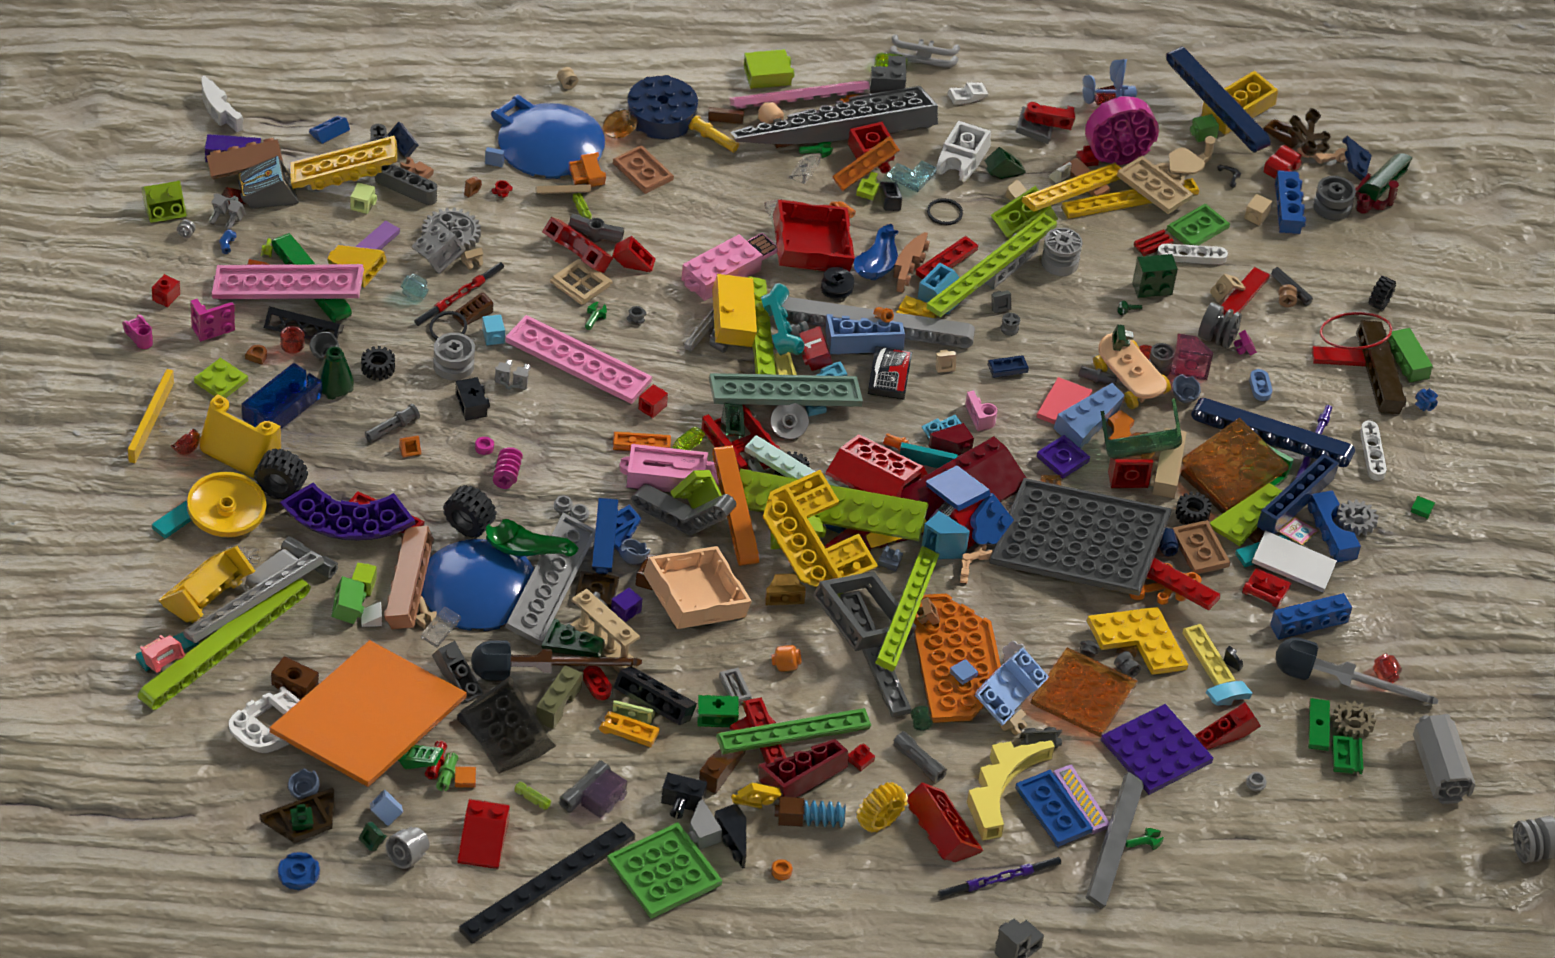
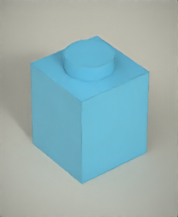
(493, 329)

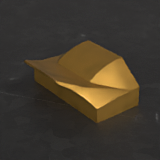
(785, 590)

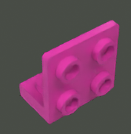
(212, 321)

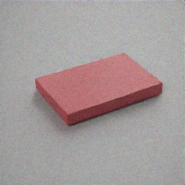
(1061, 397)

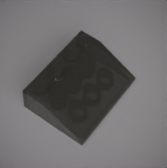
(508, 726)

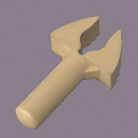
(420, 619)

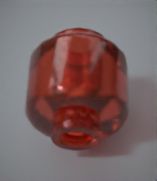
(292, 339)
(1387, 668)

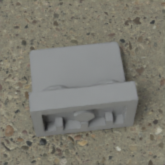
(439, 247)

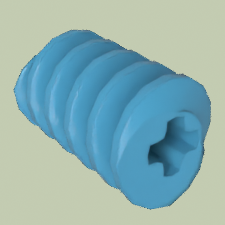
(824, 814)

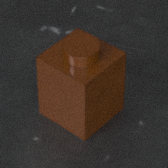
(790, 811)

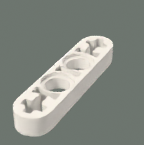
(1192, 251)
(1373, 450)

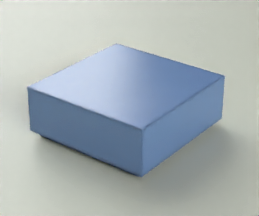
(494, 157)
(963, 671)

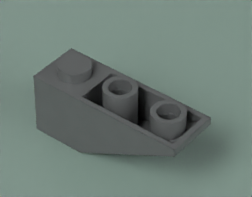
(456, 670)

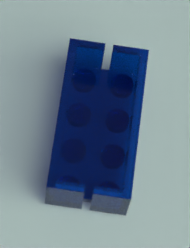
(282, 397)

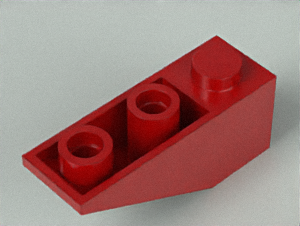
(1229, 728)

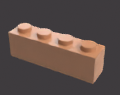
(239, 159)

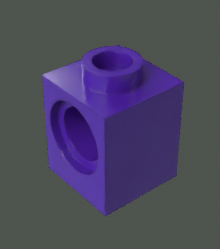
(626, 604)

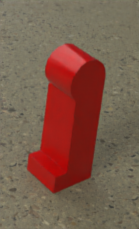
(1050, 115)

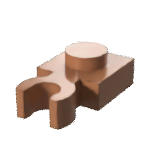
(417, 168)

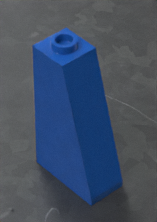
(605, 535)

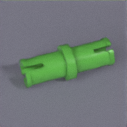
(447, 771)

